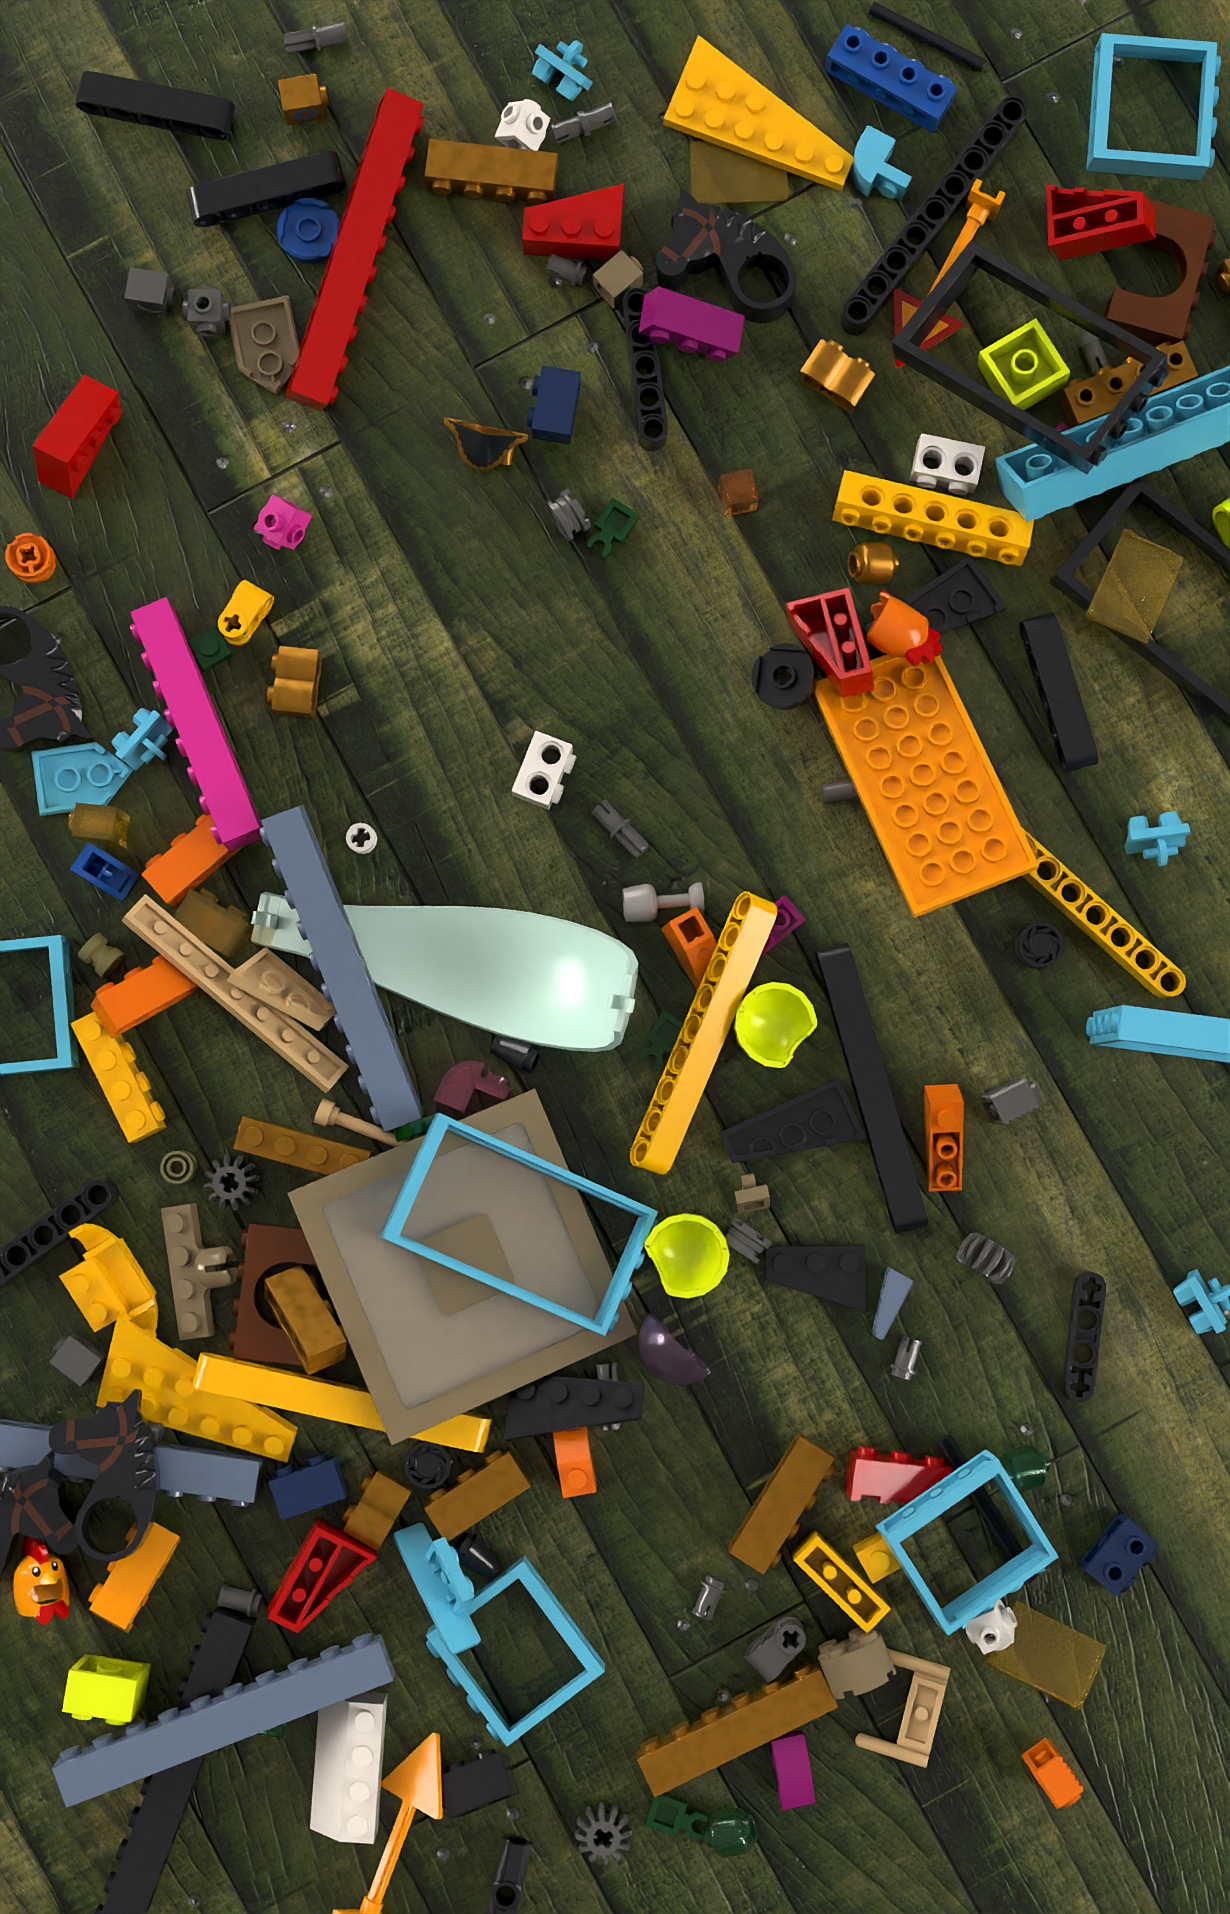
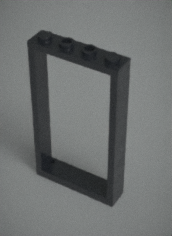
(945, 293)
(1151, 651)

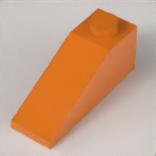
(574, 1463)

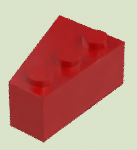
(1096, 220)
(576, 226)
(76, 435)
(891, 1476)
(317, 1573)

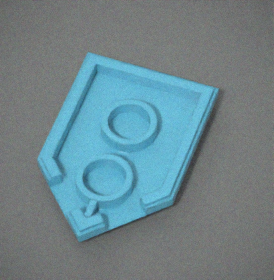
(78, 775)

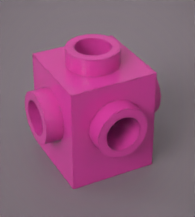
(282, 523)

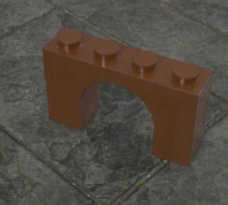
(1185, 239)
(256, 1334)

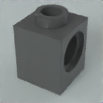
(150, 291)
(77, 1358)

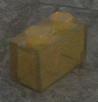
(99, 825)
(211, 923)

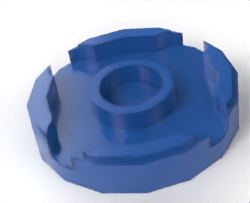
(308, 230)

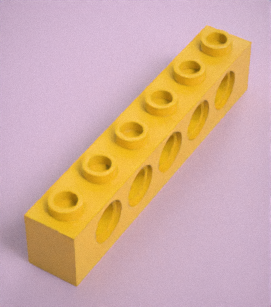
(932, 518)

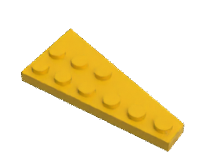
(740, 114)
(168, 1398)

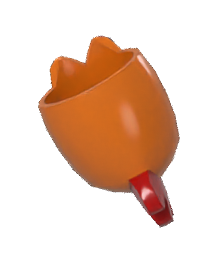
(902, 631)

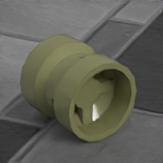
(102, 956)
(185, 1166)

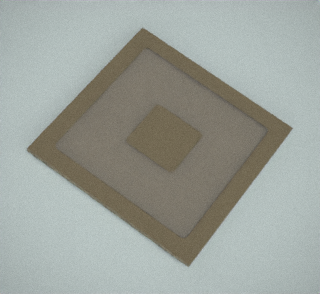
(427, 1333)

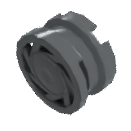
(567, 515)
(746, 1240)

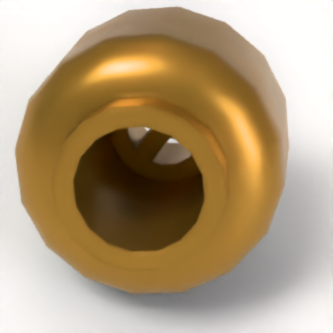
(872, 563)

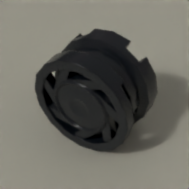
(1039, 945)
(428, 1464)

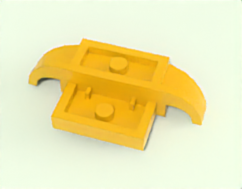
(109, 1281)

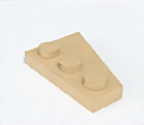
(283, 988)

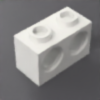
(947, 454)
(535, 768)

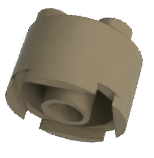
(855, 1663)

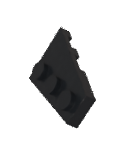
(821, 1270)

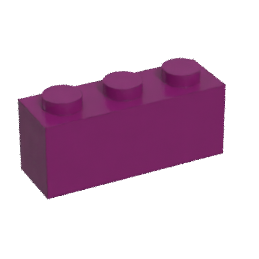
(691, 324)

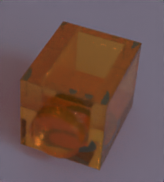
(738, 492)

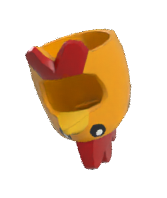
(40, 1578)

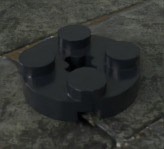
(797, 690)

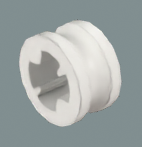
(354, 830)

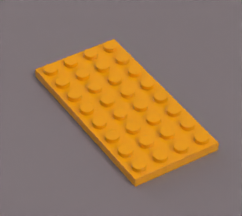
(926, 784)

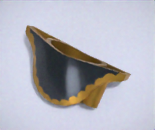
(482, 445)

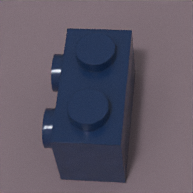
(555, 404)
(308, 1486)
(1119, 1555)

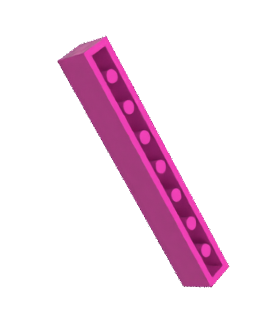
(197, 723)

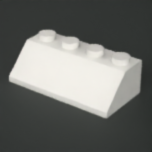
(349, 1768)

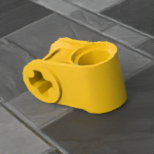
(248, 608)

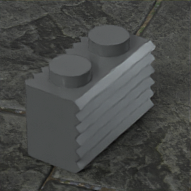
(1011, 1101)

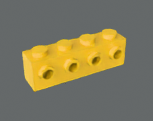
(120, 1079)

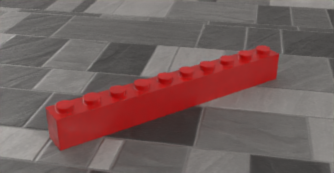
(354, 250)

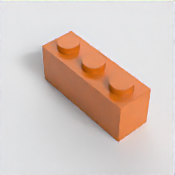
(187, 863)
(141, 995)

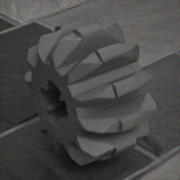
(241, 1176)
(986, 1258)
(600, 1844)

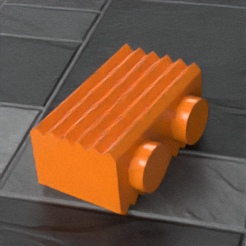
(1053, 1773)

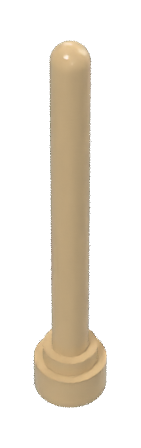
(330, 1115)

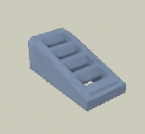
(892, 1295)

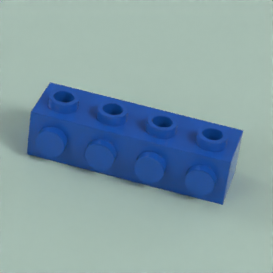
(890, 77)

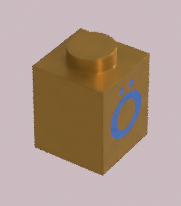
(303, 99)

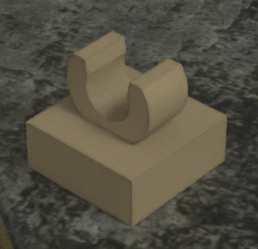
(751, 1196)

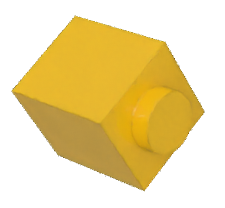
(876, 1557)

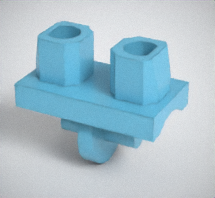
(549, 63)
(145, 741)
(1156, 841)
(1211, 1315)

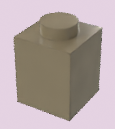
(617, 278)

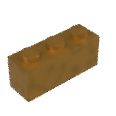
(306, 1319)
(477, 1493)

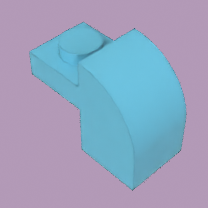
(871, 166)

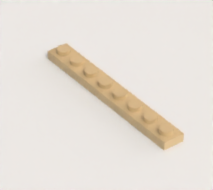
(210, 974)

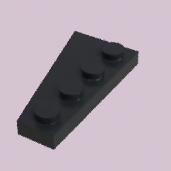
(955, 599)
(802, 1123)
(570, 1404)

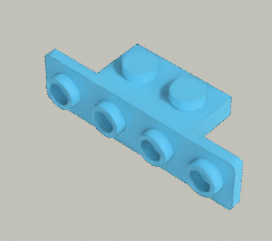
(441, 1585)

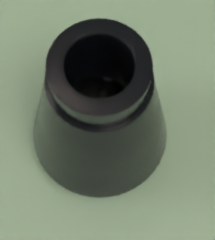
(516, 1053)
(476, 1555)

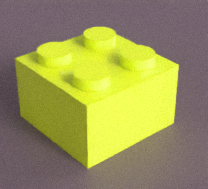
(1023, 366)
(106, 1689)

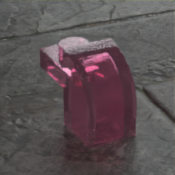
(463, 1079)

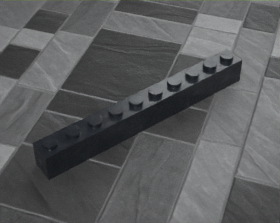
(170, 1790)

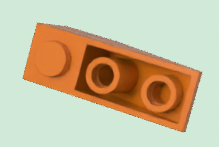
(691, 943)
(944, 1136)

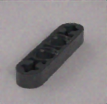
(1090, 1336)

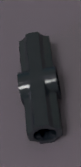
(510, 1872)

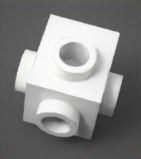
(522, 125)
(992, 1628)

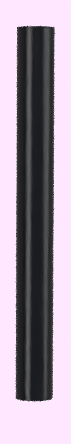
(927, 36)

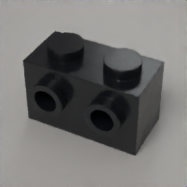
(478, 1783)

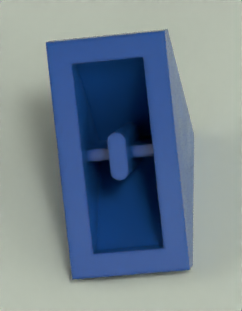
(105, 871)

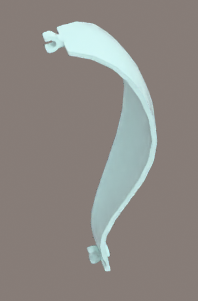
(486, 967)

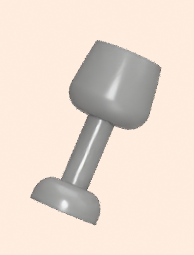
(642, 902)

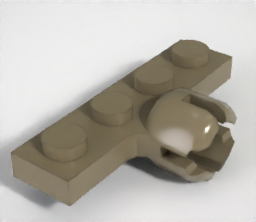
(194, 1270)

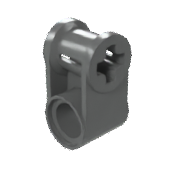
(773, 1651)

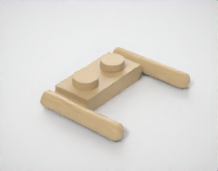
(919, 1715)

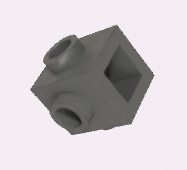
(207, 311)

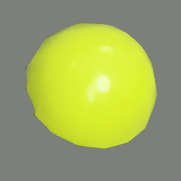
(773, 1023)
(688, 1254)

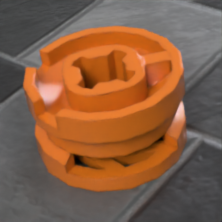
(31, 558)

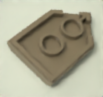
(265, 341)

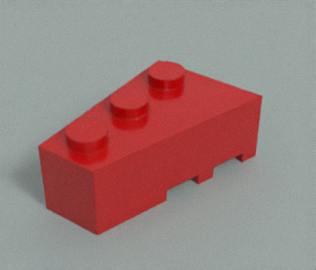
(834, 639)

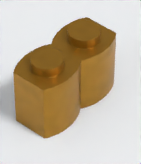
(836, 375)
(295, 682)
(377, 1509)

